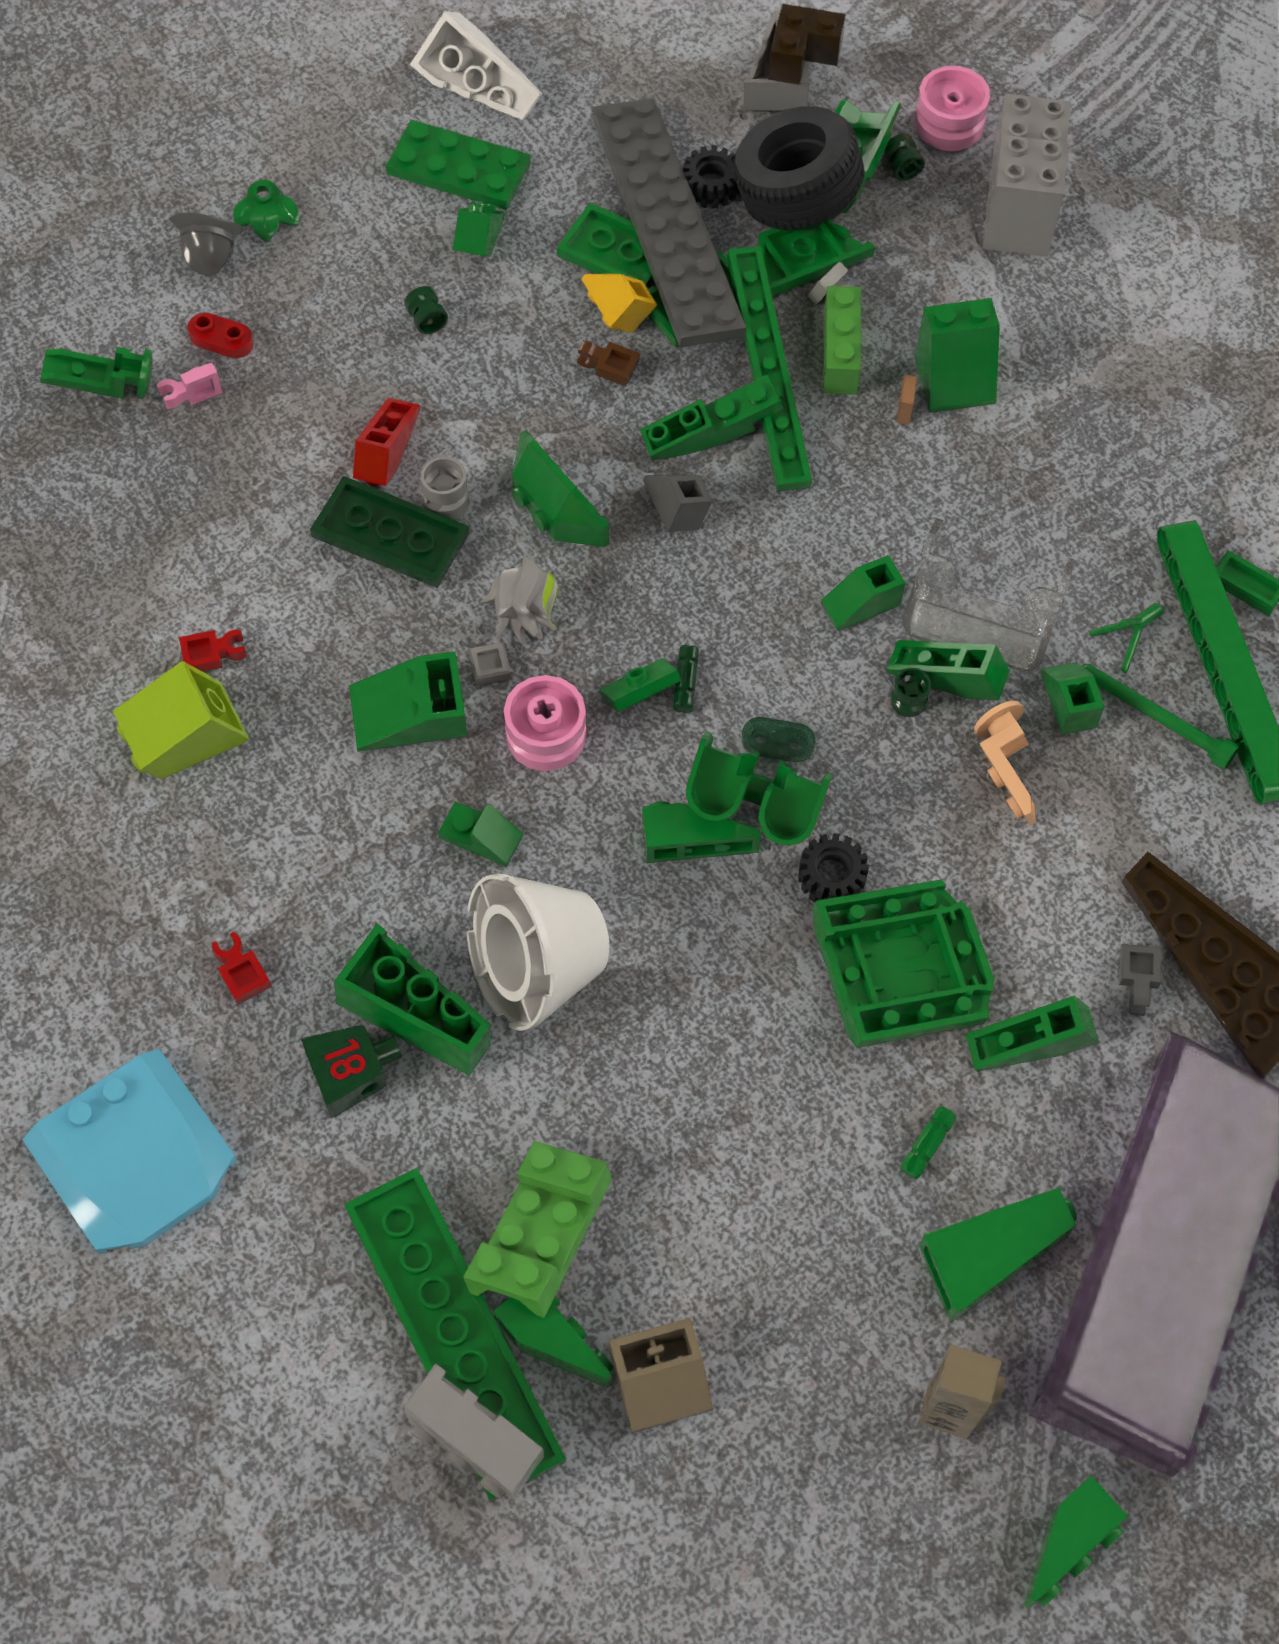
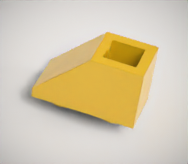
(620, 299)

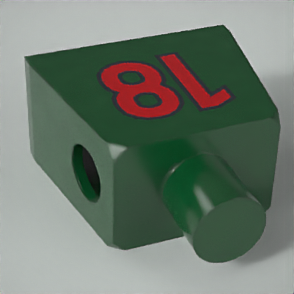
(348, 1065)

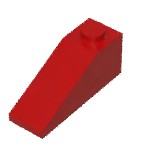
(384, 442)

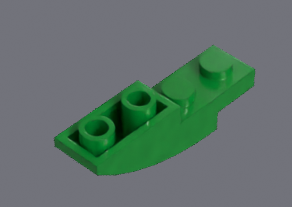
(710, 425)

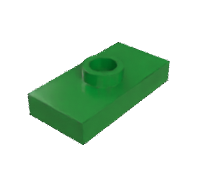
(639, 684)

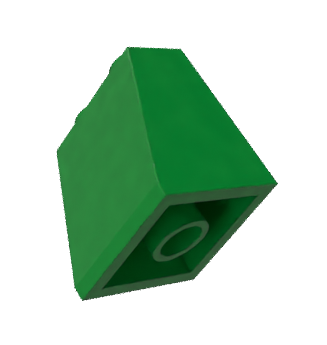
(958, 355)

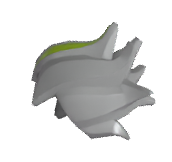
(524, 599)

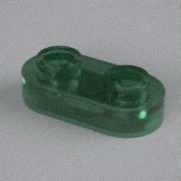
(778, 737)

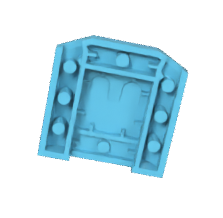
(131, 1154)

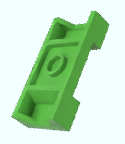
(540, 1227)

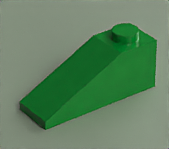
(956, 668)
(677, 833)
(1033, 1035)

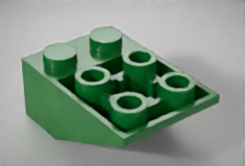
(409, 703)

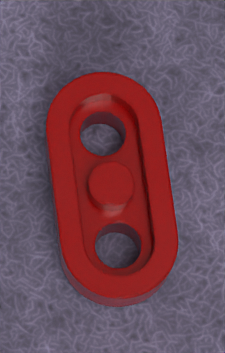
(215, 334)

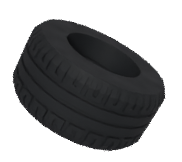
(809, 195)

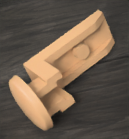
(1004, 740)

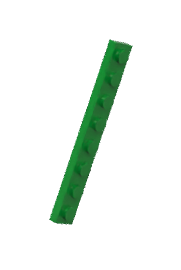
(766, 357)

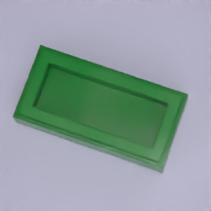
(1249, 583)

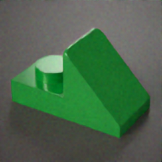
(481, 832)

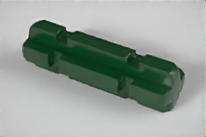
(687, 671)

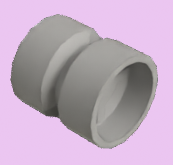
(445, 487)

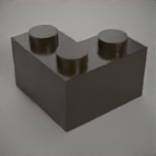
(804, 36)

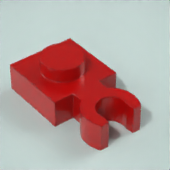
(206, 650)
(241, 972)

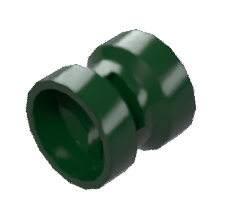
(904, 157)
(424, 307)
(907, 684)

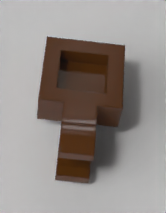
(611, 363)

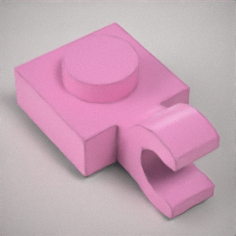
(194, 386)

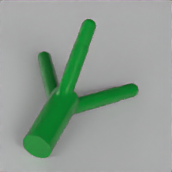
(1137, 624)

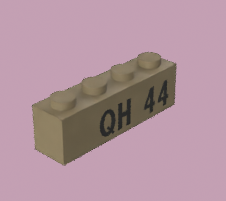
(962, 1392)

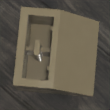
(660, 1375)

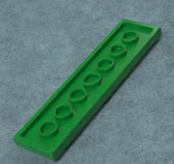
(441, 1317)

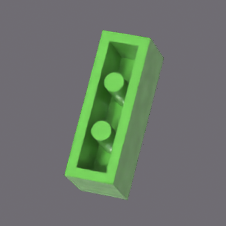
(842, 340)

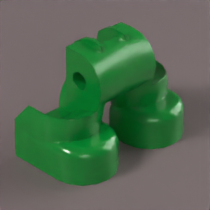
(724, 780)

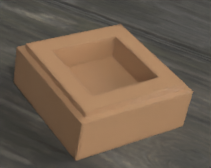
(906, 399)

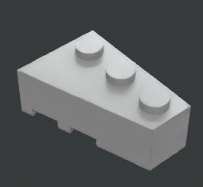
(769, 94)

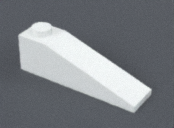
(469, 64)

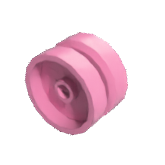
(952, 108)
(545, 723)

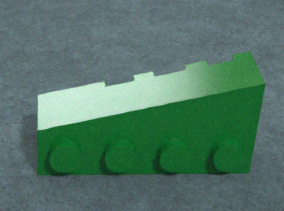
(410, 1002)

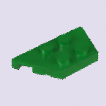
(808, 253)

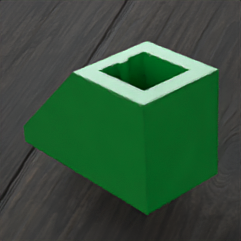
(478, 228)
(865, 593)
(1073, 697)

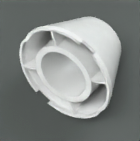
(533, 946)

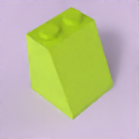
(179, 722)

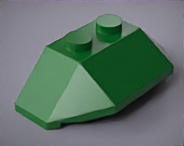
(553, 498)

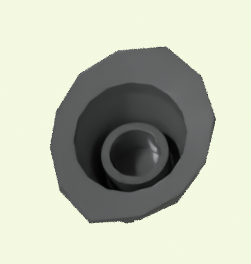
(206, 241)

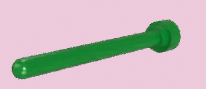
(1219, 750)

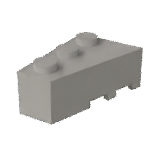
(472, 1435)

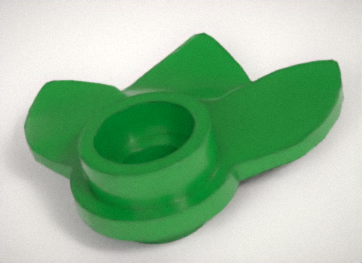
(266, 212)

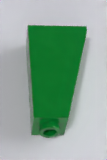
(992, 1248)

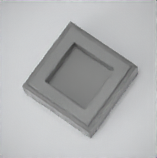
(489, 663)

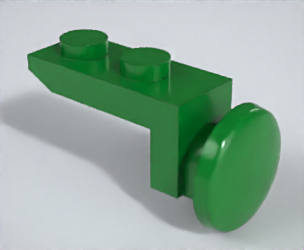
(98, 373)

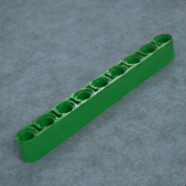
(1224, 655)

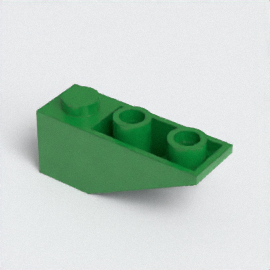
(553, 1340)
(1074, 1529)

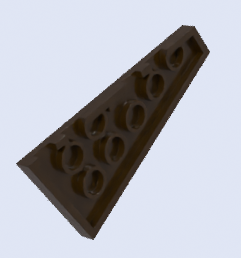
(1218, 954)

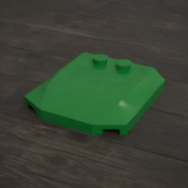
(903, 962)

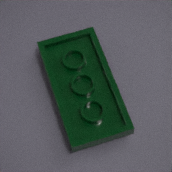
(390, 531)

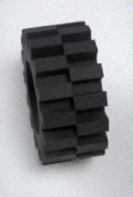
(711, 162)
(832, 850)

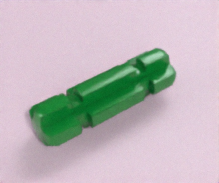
(928, 1142)

